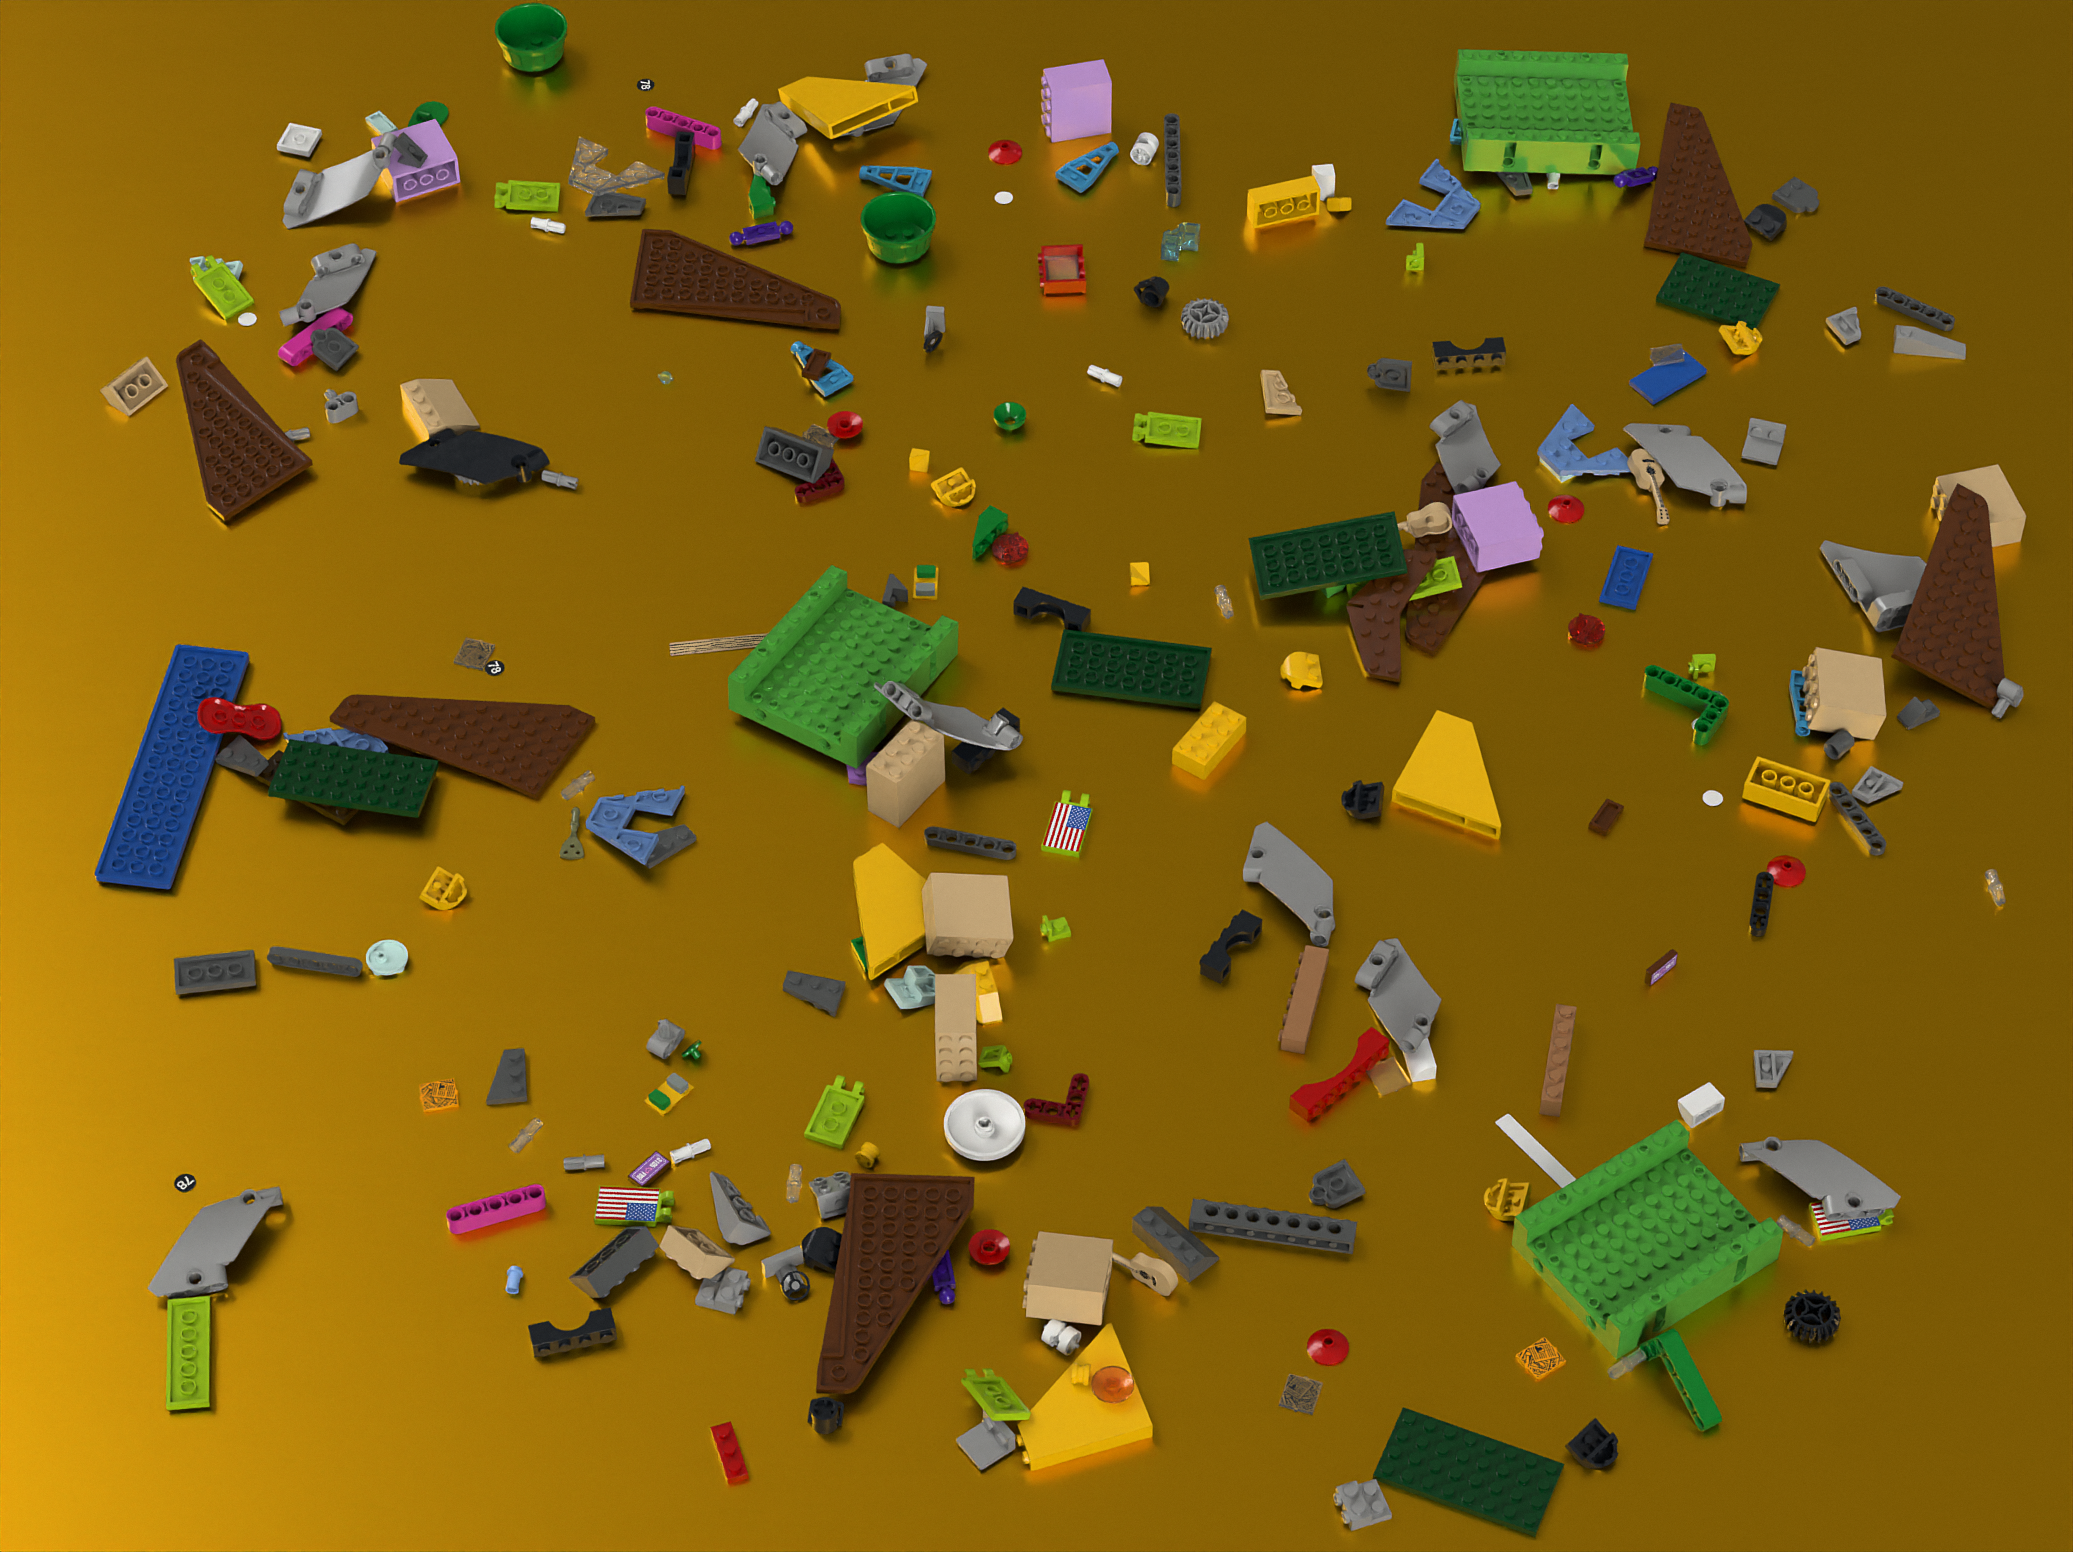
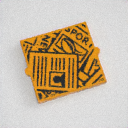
(439, 1095)
(1540, 1358)

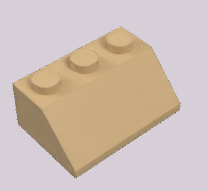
(134, 387)
(695, 1252)

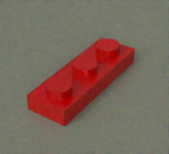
(729, 1452)

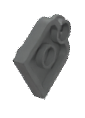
(1797, 196)
(332, 347)
(1391, 374)
(1335, 1186)

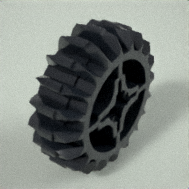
(1810, 1323)

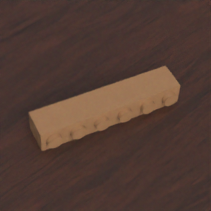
(1304, 999)
(1557, 1060)

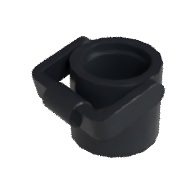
(1154, 291)
(824, 1414)

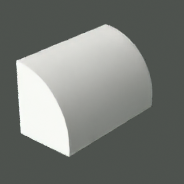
(1326, 180)
(1421, 1063)
(1701, 1104)

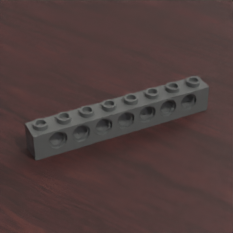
(1262, 1230)

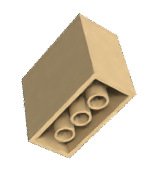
(2005, 512)
(1844, 693)
(905, 772)
(967, 915)
(956, 1027)
(1068, 1278)

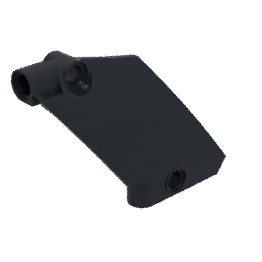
(477, 456)

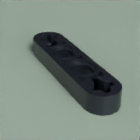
(1761, 904)

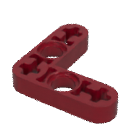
(828, 479)
(1064, 1110)

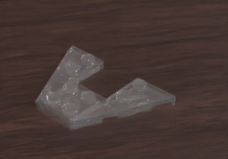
(598, 181)

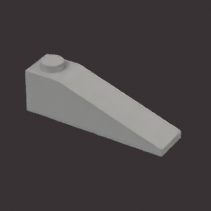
(1921, 342)
(734, 1214)

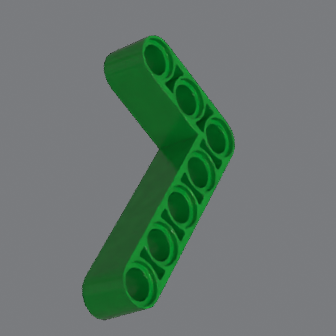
(1689, 694)
(1685, 1376)

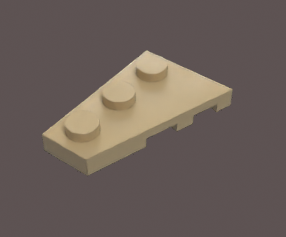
(1276, 395)

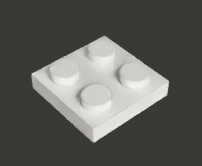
(299, 139)

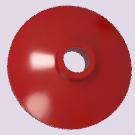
(1005, 152)
(845, 424)
(1565, 508)
(1786, 870)
(989, 1240)
(1328, 1353)

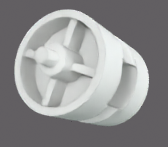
(1144, 148)
(1061, 1336)

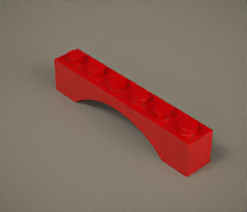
(1312, 1098)

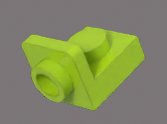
(1416, 261)
(1701, 663)
(1055, 928)
(996, 1056)

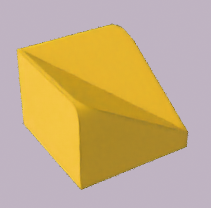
(1338, 203)
(919, 460)
(1139, 573)

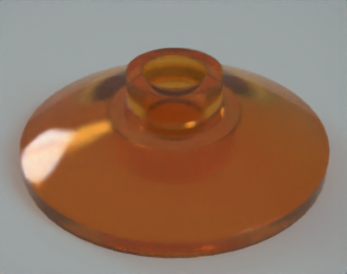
(1112, 1377)

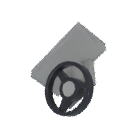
(933, 327)
(784, 1268)

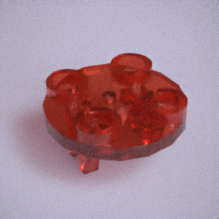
(1010, 548)
(1585, 623)

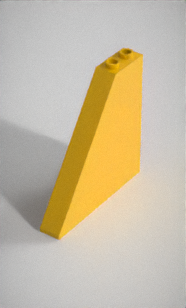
(844, 105)
(1449, 777)
(888, 908)
(1074, 1422)

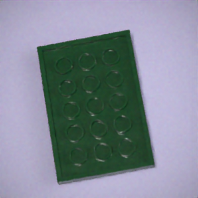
(1717, 292)

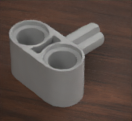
(340, 406)
(2008, 694)
(665, 1039)

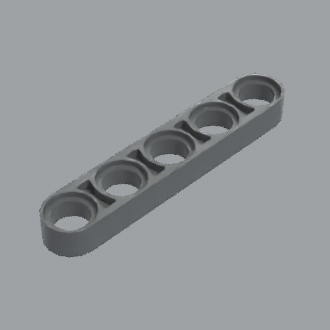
(1920, 314)
(1856, 826)
(977, 848)
(323, 963)

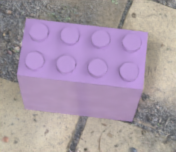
(1076, 100)
(436, 172)
(1497, 526)

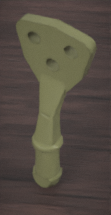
(573, 840)

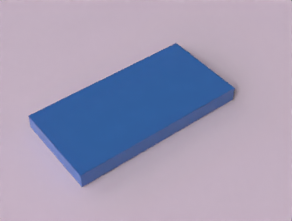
(1666, 379)
(1626, 577)

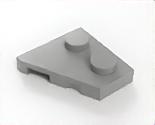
(1845, 325)
(1875, 785)
(1770, 1066)

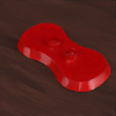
(254, 720)

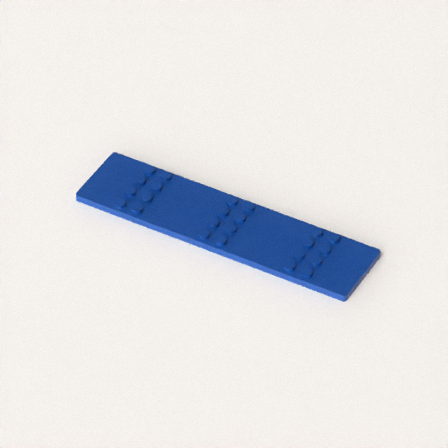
(169, 770)

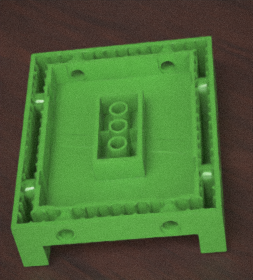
(1544, 112)
(821, 666)
(1643, 1240)

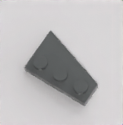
(1517, 182)
(615, 205)
(242, 757)
(669, 843)
(820, 991)
(510, 1079)

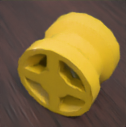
(867, 1154)
(1080, 1373)

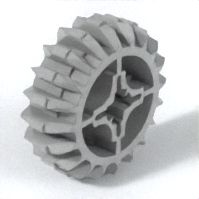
(1204, 318)

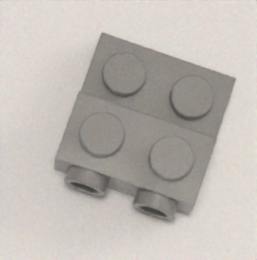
(724, 1291)
(1362, 1504)

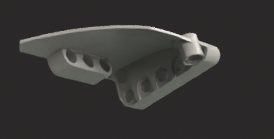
(1877, 581)

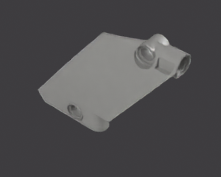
(772, 141)
(336, 186)
(1293, 879)
(211, 1243)

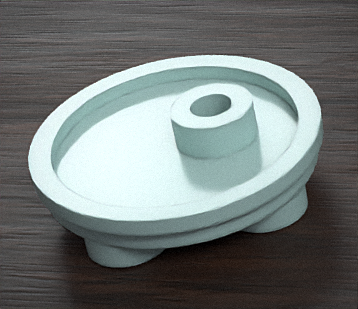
(387, 957)

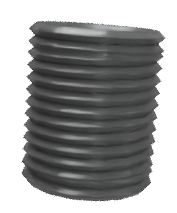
(1839, 744)

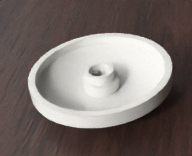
(984, 1125)

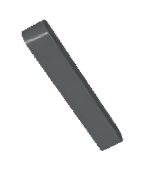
(1172, 160)

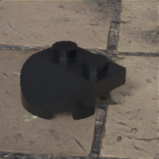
(1767, 221)
(1364, 800)
(822, 1248)
(1594, 1446)

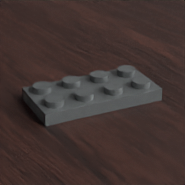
(215, 972)

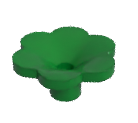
(692, 1050)

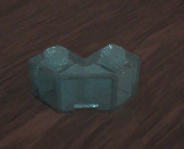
(1184, 237)

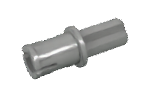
(298, 434)
(559, 479)
(584, 1162)

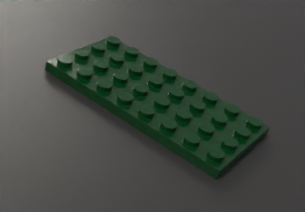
(1327, 555)
(1131, 669)
(353, 778)
(1468, 1471)

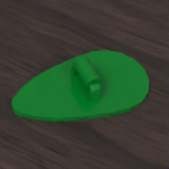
(429, 111)

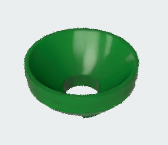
(1009, 411)

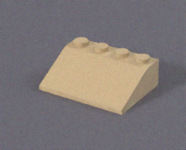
(437, 406)

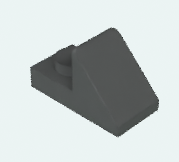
(411, 153)
(894, 592)
(1917, 713)

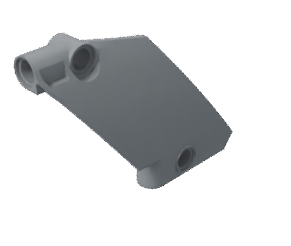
(903, 72)
(335, 282)
(1464, 448)
(1690, 461)
(953, 721)
(1399, 994)
(1825, 1175)

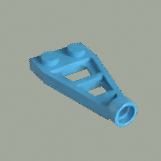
(1080, 181)
(917, 184)
(829, 383)
(1796, 684)

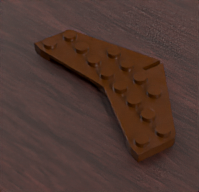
(1377, 614)

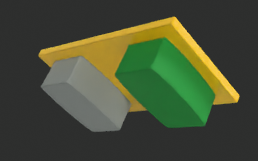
(925, 582)
(668, 1094)

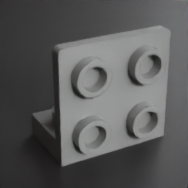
(1764, 441)
(832, 1193)
(987, 1442)

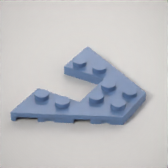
(1453, 211)
(1568, 459)
(341, 738)
(613, 814)

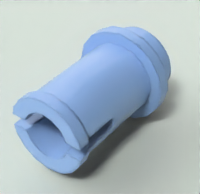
(514, 1274)

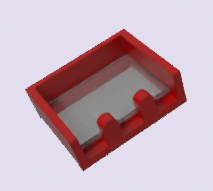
(1062, 269)

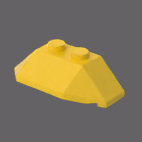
(987, 998)

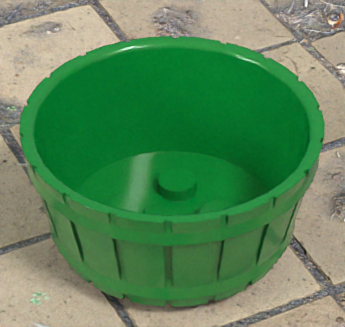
(532, 36)
(898, 226)

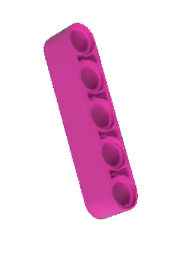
(671, 123)
(301, 346)
(496, 1209)

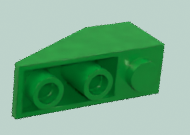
(759, 197)
(989, 526)

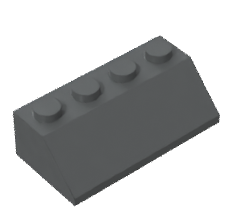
(793, 454)
(1173, 1242)
(615, 1261)

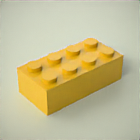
(1283, 202)
(1209, 740)
(1786, 789)

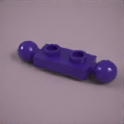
(1635, 176)
(761, 233)
(944, 1280)

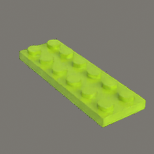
(1441, 579)
(188, 1353)

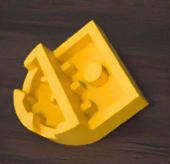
(1741, 338)
(954, 488)
(1302, 669)
(444, 890)
(1507, 1199)

